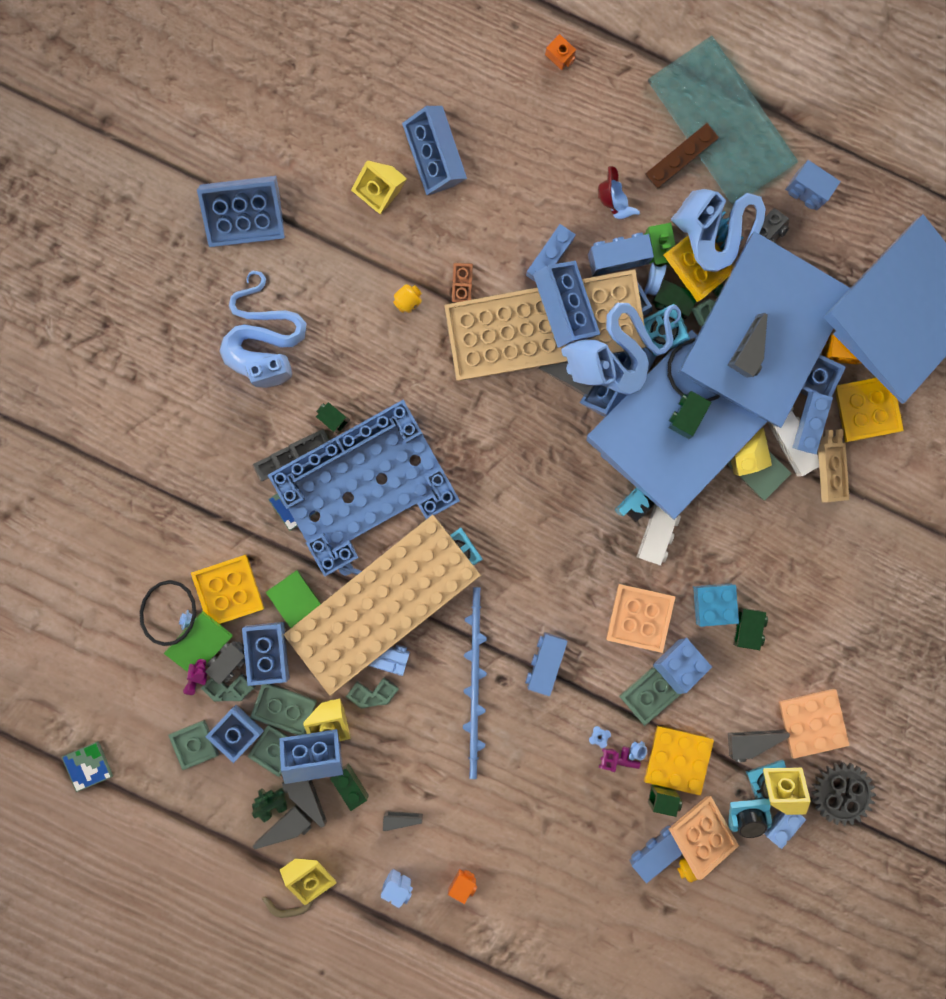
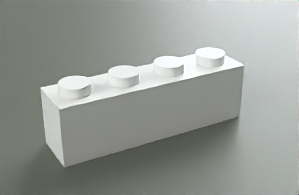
(801, 461)
(657, 536)

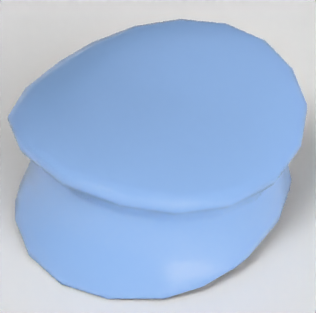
(654, 279)

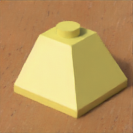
(378, 185)
(752, 456)
(327, 717)
(787, 790)
(306, 879)

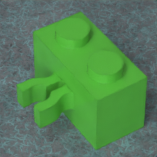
(661, 242)

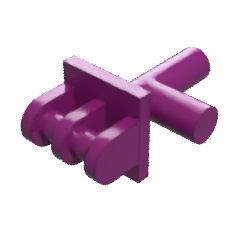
(195, 675)
(611, 759)

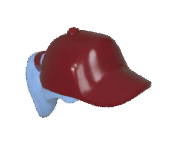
(613, 197)

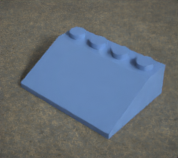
(241, 211)

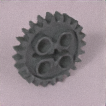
(860, 797)

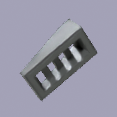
(397, 820)

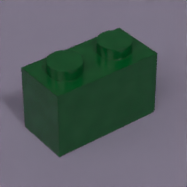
(674, 294)
(689, 415)
(332, 417)
(750, 629)
(350, 788)
(664, 800)

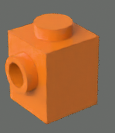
(561, 52)
(462, 886)

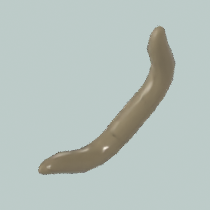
(286, 913)

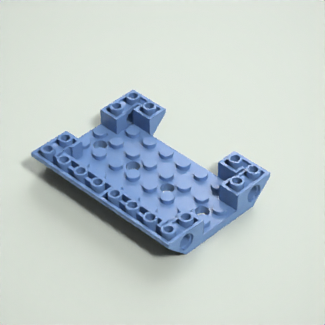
(352, 465)

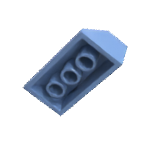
(434, 149)
(566, 303)
(604, 400)

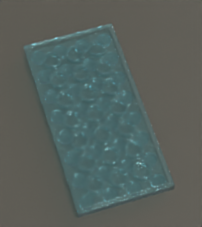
(708, 89)

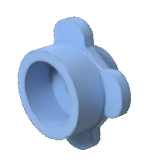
(185, 619)
(597, 731)
(638, 751)

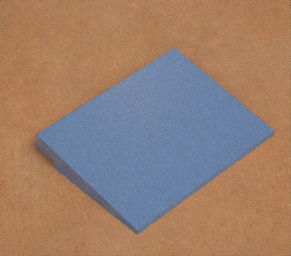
(795, 300)
(898, 311)
(659, 460)

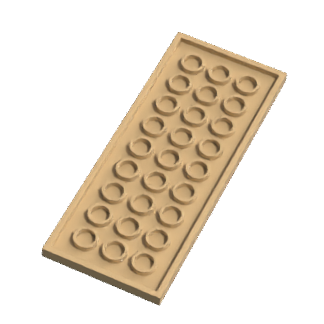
(514, 331)
(382, 604)

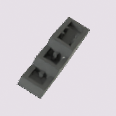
(289, 454)

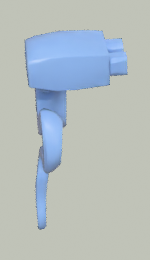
(701, 220)
(594, 363)
(262, 369)

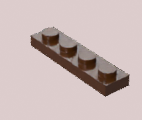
(682, 155)

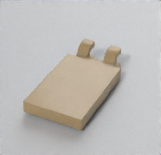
(833, 467)

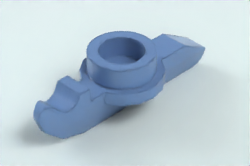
(348, 569)

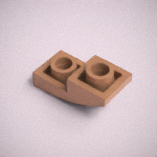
(462, 282)

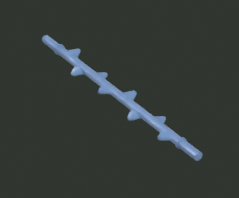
(473, 691)

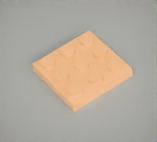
(640, 618)
(814, 723)
(703, 837)

